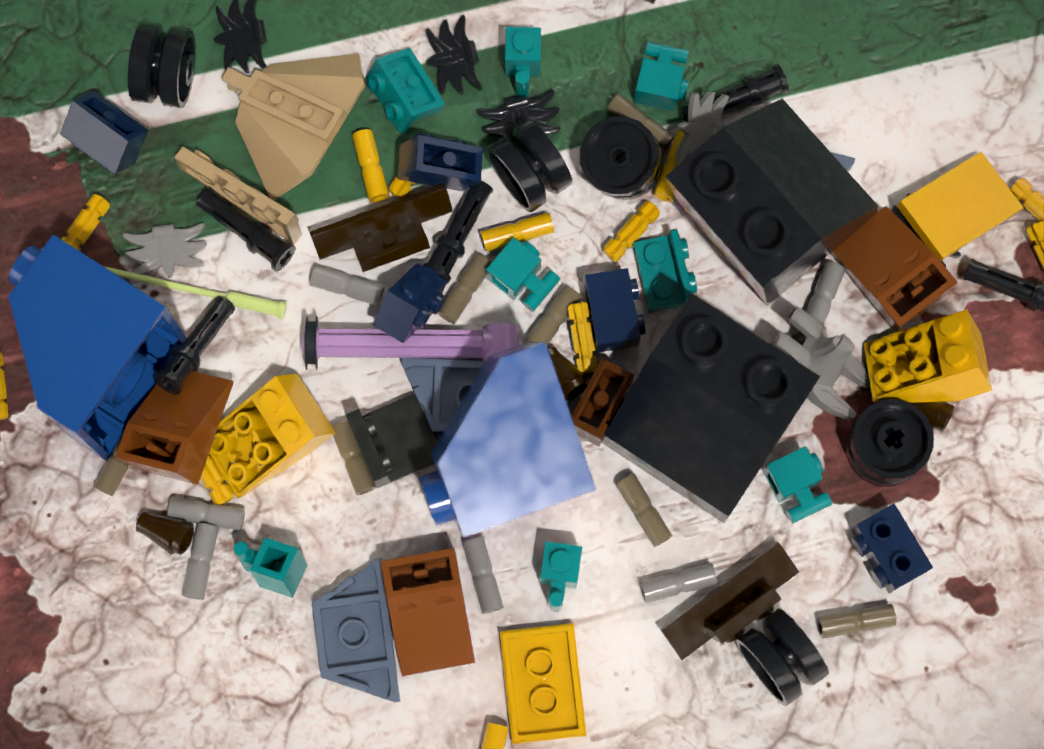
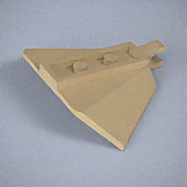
(294, 114)

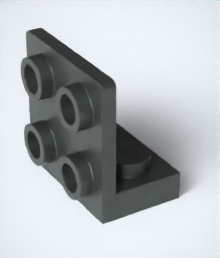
(394, 439)

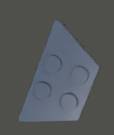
(440, 386)
(357, 635)

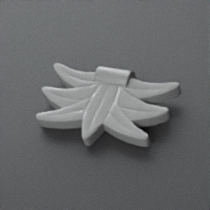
(703, 122)
(166, 248)

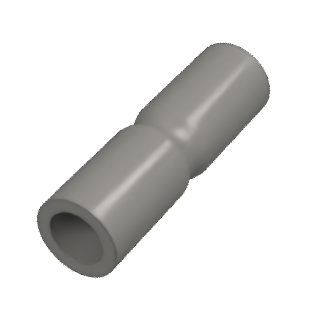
(343, 284)
(825, 291)
(211, 514)
(199, 566)
(484, 580)
(673, 584)

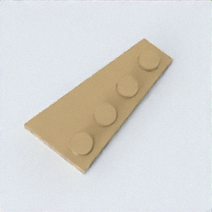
(240, 194)

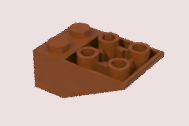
(894, 269)
(175, 432)
(427, 612)

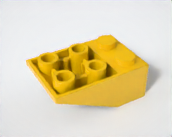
(929, 362)
(269, 433)

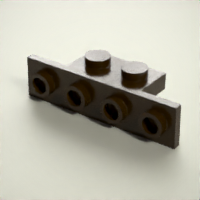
(385, 231)
(732, 604)

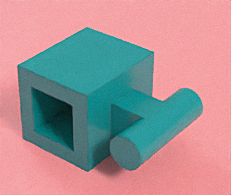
(522, 56)
(661, 81)
(517, 269)
(794, 477)
(274, 566)
(560, 570)

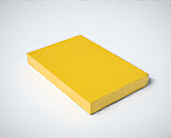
(959, 206)
(543, 683)

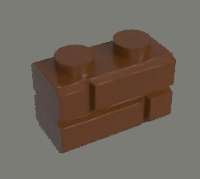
(601, 401)

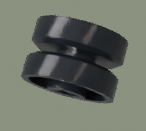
(161, 65)
(624, 136)
(529, 165)
(901, 425)
(782, 657)

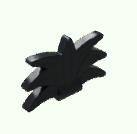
(241, 35)
(453, 56)
(517, 111)

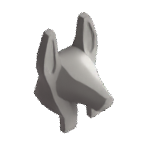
(827, 358)

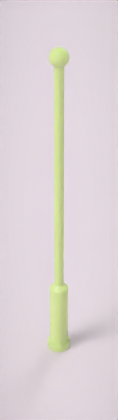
(237, 299)

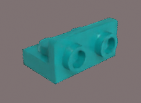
(403, 89)
(664, 271)

